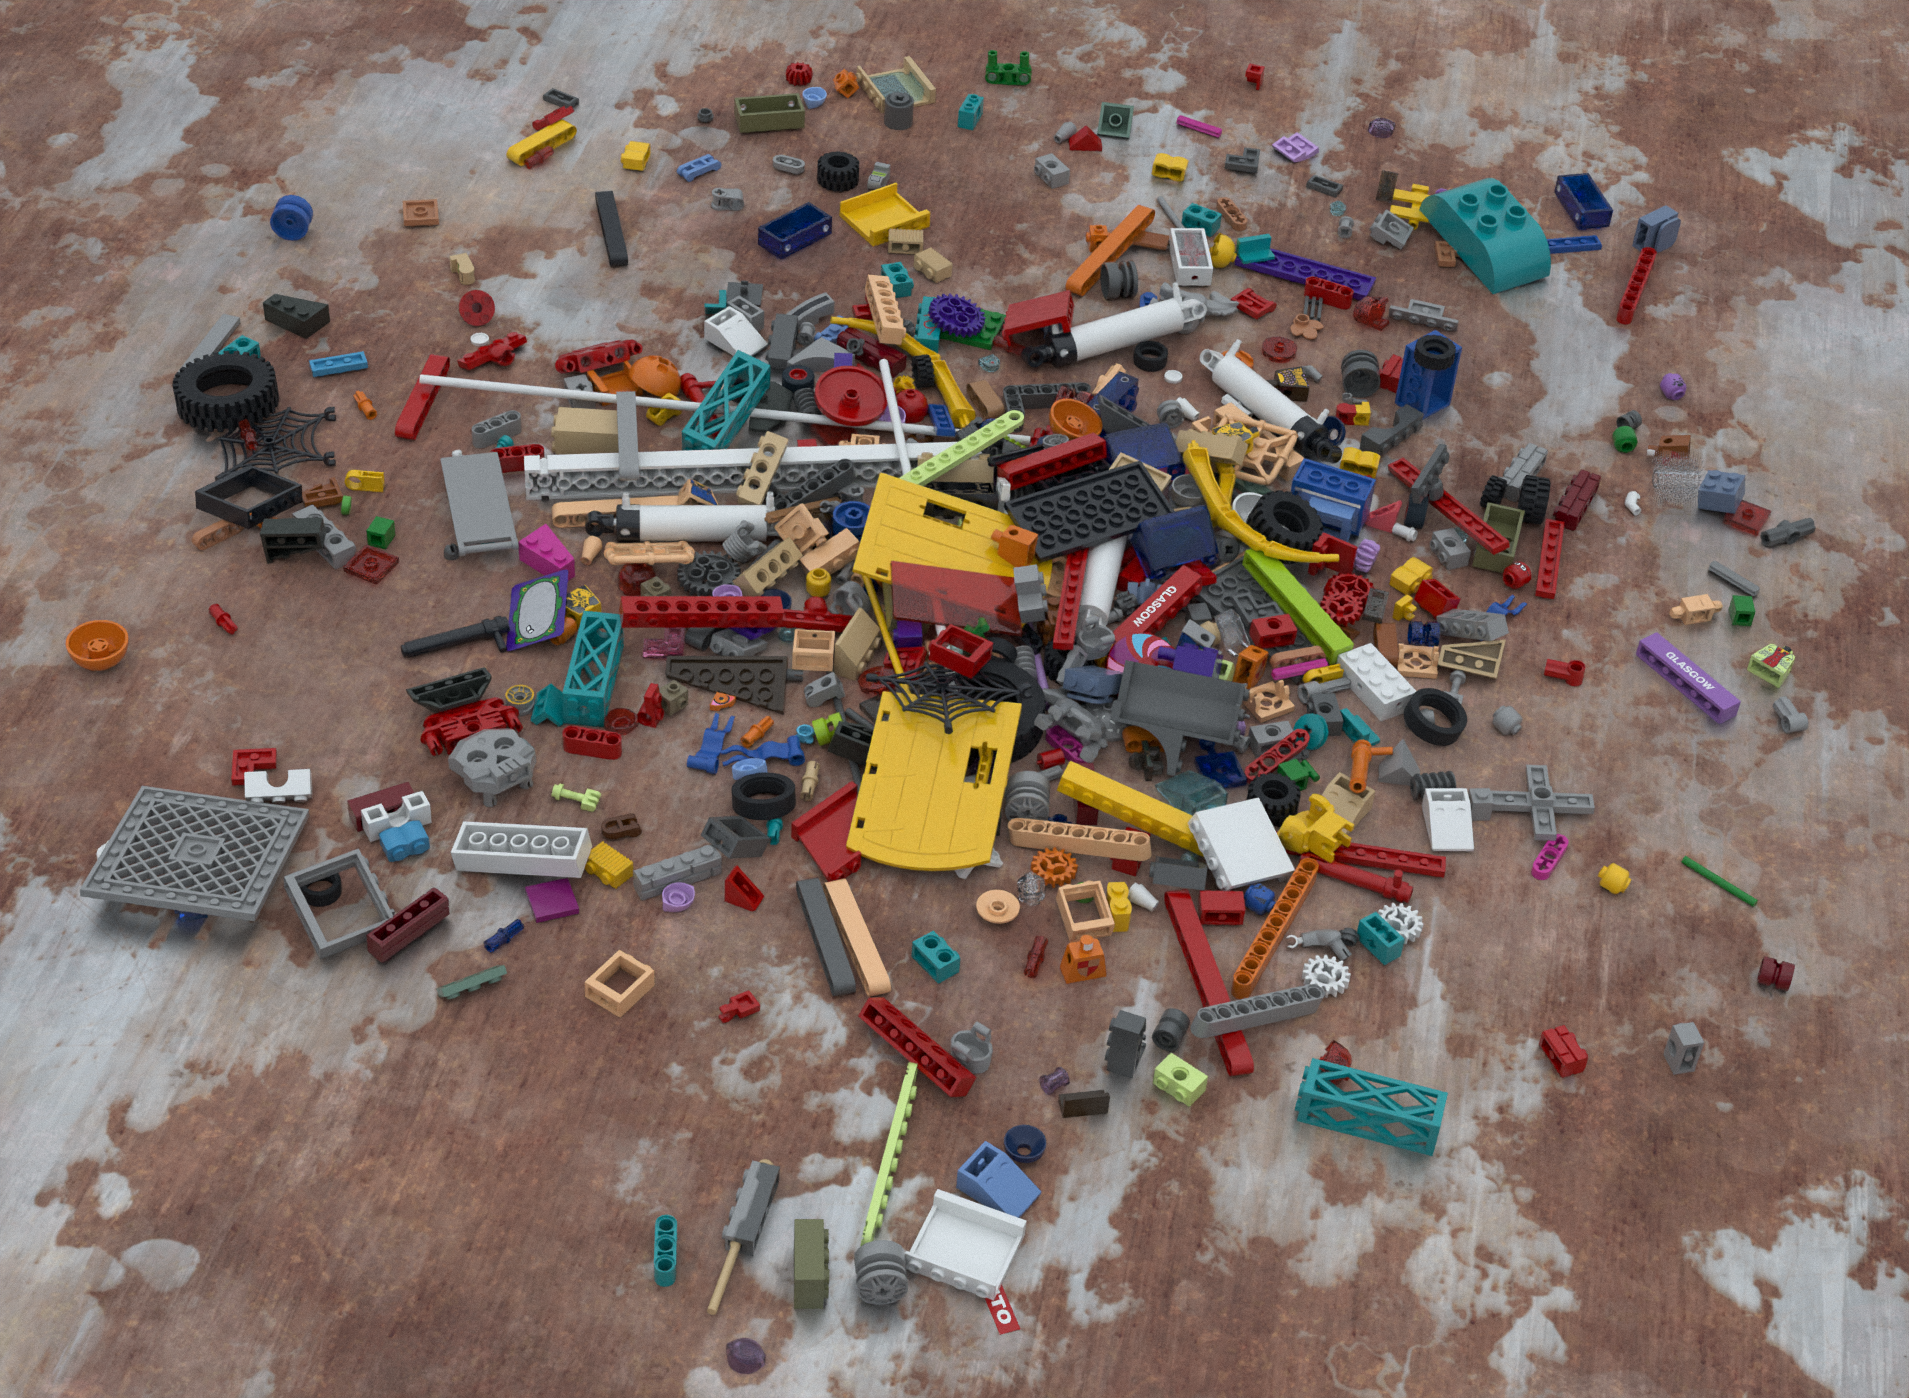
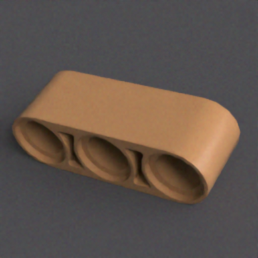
(985, 399)

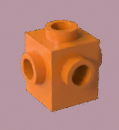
(846, 83)
(1096, 236)

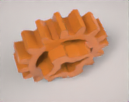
(1054, 867)

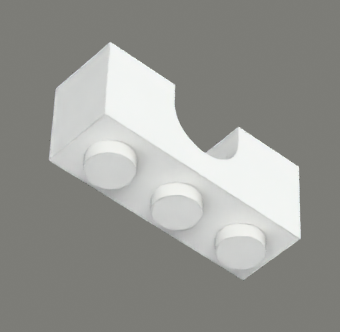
(297, 787)
(413, 808)

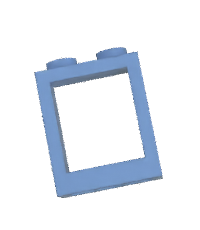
(1337, 512)

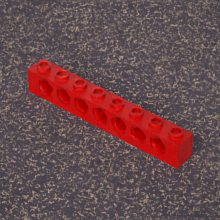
(701, 611)

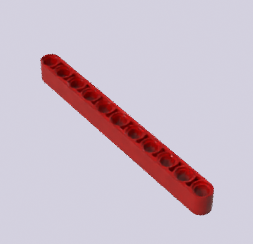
(1206, 976)

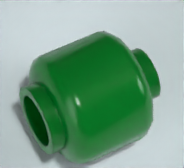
(1625, 439)

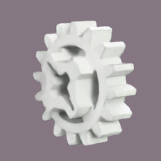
(1403, 921)
(1326, 975)

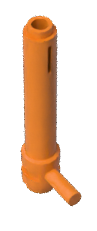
(1361, 756)

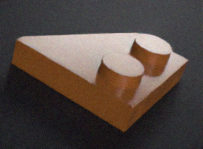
(323, 495)

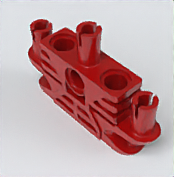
(597, 356)
(465, 721)

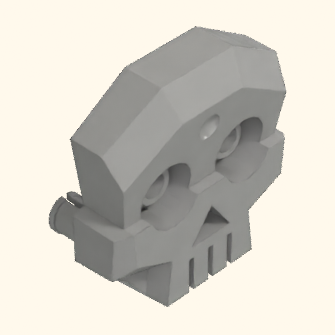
(493, 762)

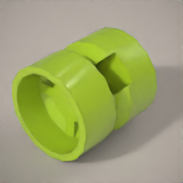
(822, 730)

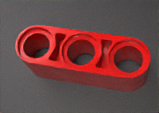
(1332, 293)
(512, 457)
(592, 742)

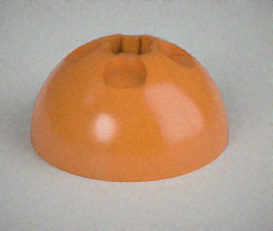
(656, 375)
(1074, 419)
(97, 644)

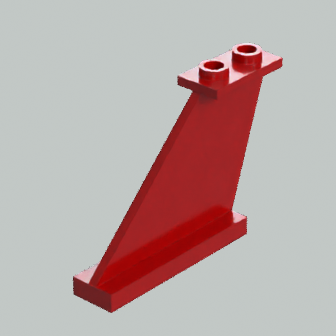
(826, 832)

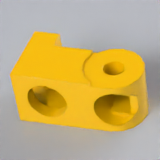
(660, 415)

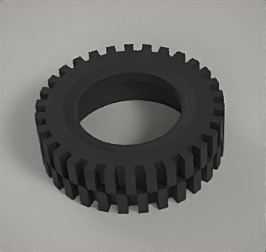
(225, 411)

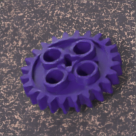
(956, 315)

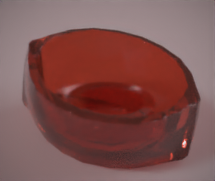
(621, 721)

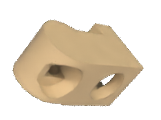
(463, 266)

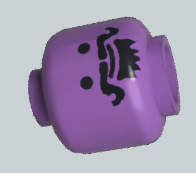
(1673, 386)

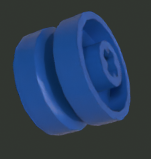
(291, 217)
(850, 516)

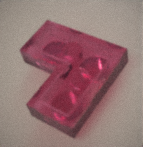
(669, 646)

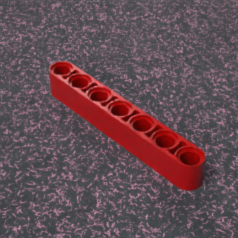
(1636, 286)
(421, 399)

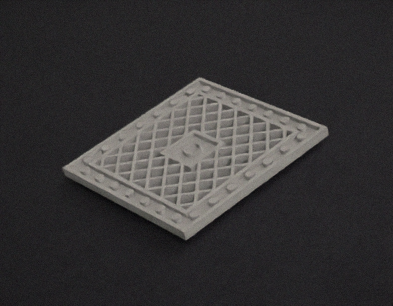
(196, 853)

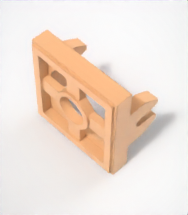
(1414, 671)
(1266, 713)

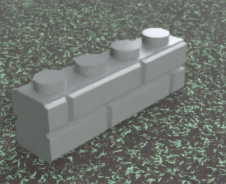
(1528, 462)
(683, 868)

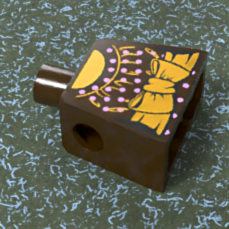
(1291, 383)

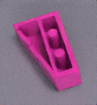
(546, 553)

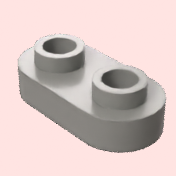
(788, 164)

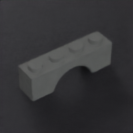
(1380, 441)

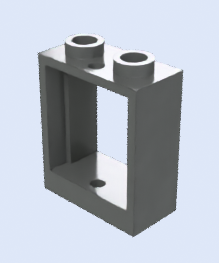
(738, 837)
(1178, 873)

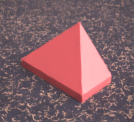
(1384, 517)

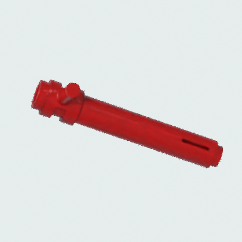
(693, 391)
(1388, 887)

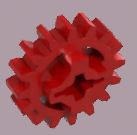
(1342, 607)

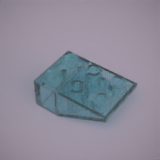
(1193, 792)

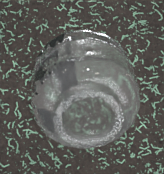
(1031, 889)

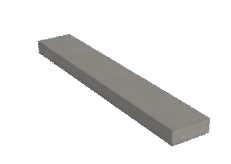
(215, 338)

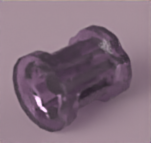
(1051, 1086)

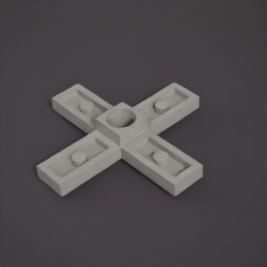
(1542, 802)

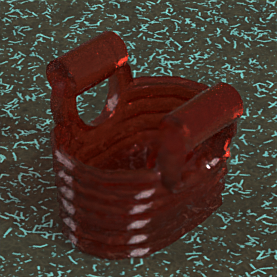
(1370, 310)

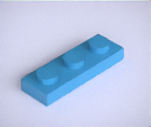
(338, 364)

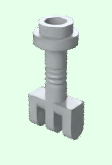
(1457, 678)

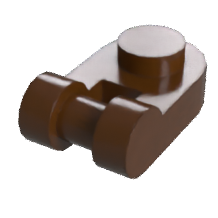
(614, 827)

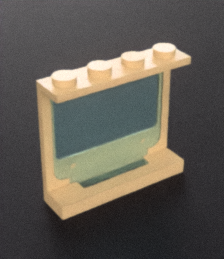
(906, 80)

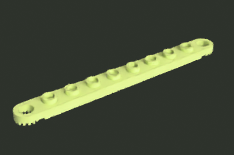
(964, 449)
(893, 1147)

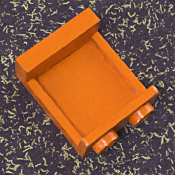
(614, 382)

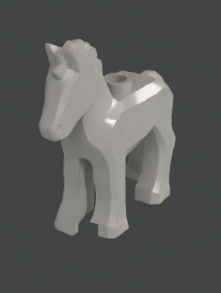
(1216, 305)
(1075, 721)

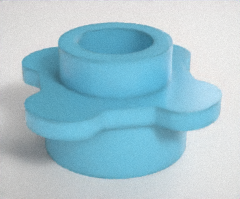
(805, 733)

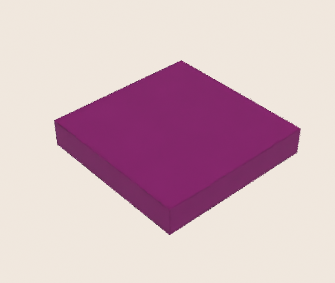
(552, 900)

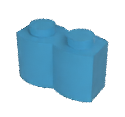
(404, 841)

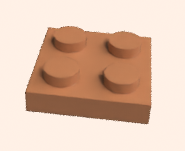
(420, 212)

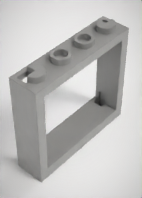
(322, 870)

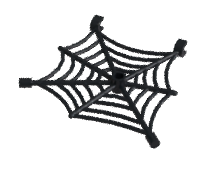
(269, 445)
(944, 690)

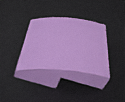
(1296, 147)

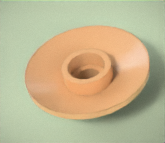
(998, 906)

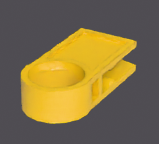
(369, 480)
(1324, 674)

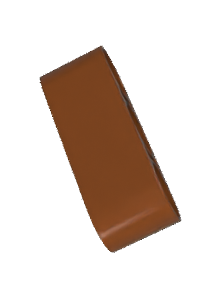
(1386, 641)

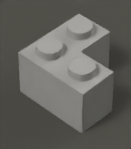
(1030, 593)

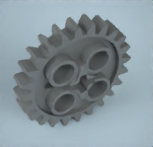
(694, 575)

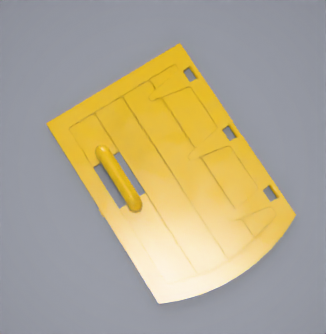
(902, 533)
(917, 801)

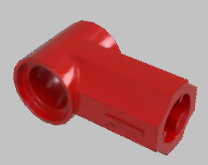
(1570, 672)

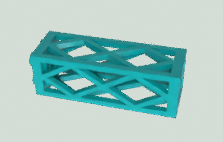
(756, 377)
(599, 700)
(1358, 1103)

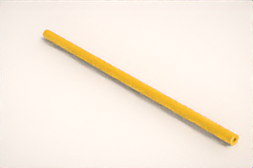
(883, 627)

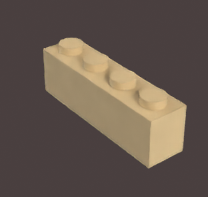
(1220, 446)
(972, 470)

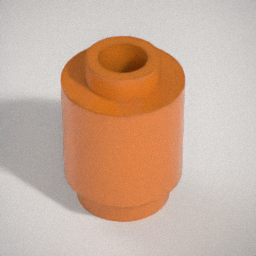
(570, 629)

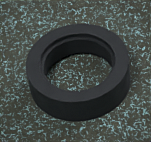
(1425, 729)
(763, 808)

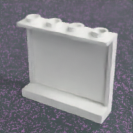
(1240, 844)
(966, 1245)

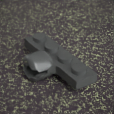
(1428, 480)

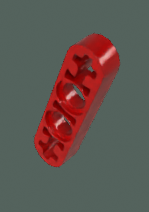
(1274, 754)

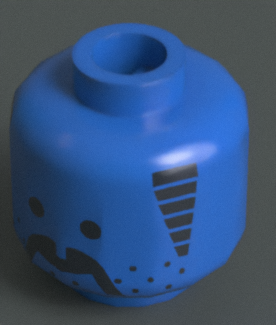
(1259, 899)

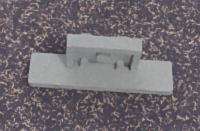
(1424, 313)

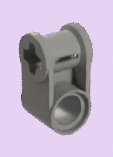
(727, 199)
(850, 493)

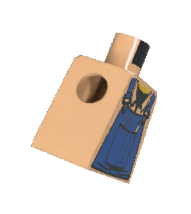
(696, 494)

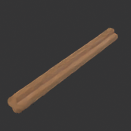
(812, 507)

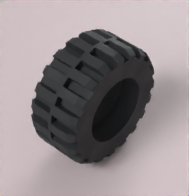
(1291, 512)

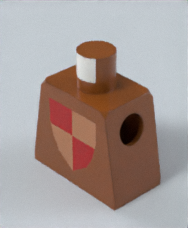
(1671, 443)

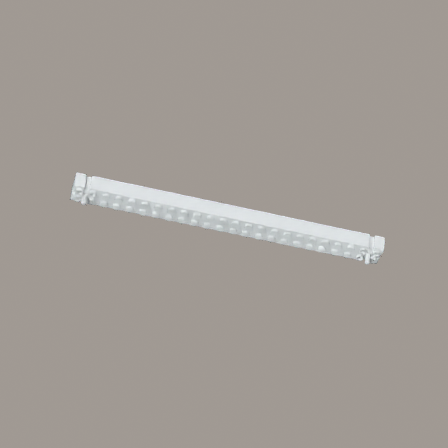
(720, 470)

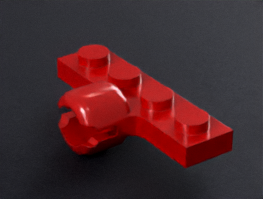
(498, 352)
(815, 617)

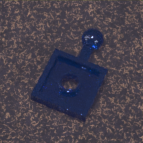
(1226, 762)

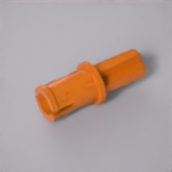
(365, 405)
(756, 732)

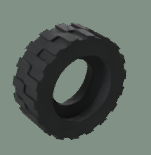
(1434, 361)

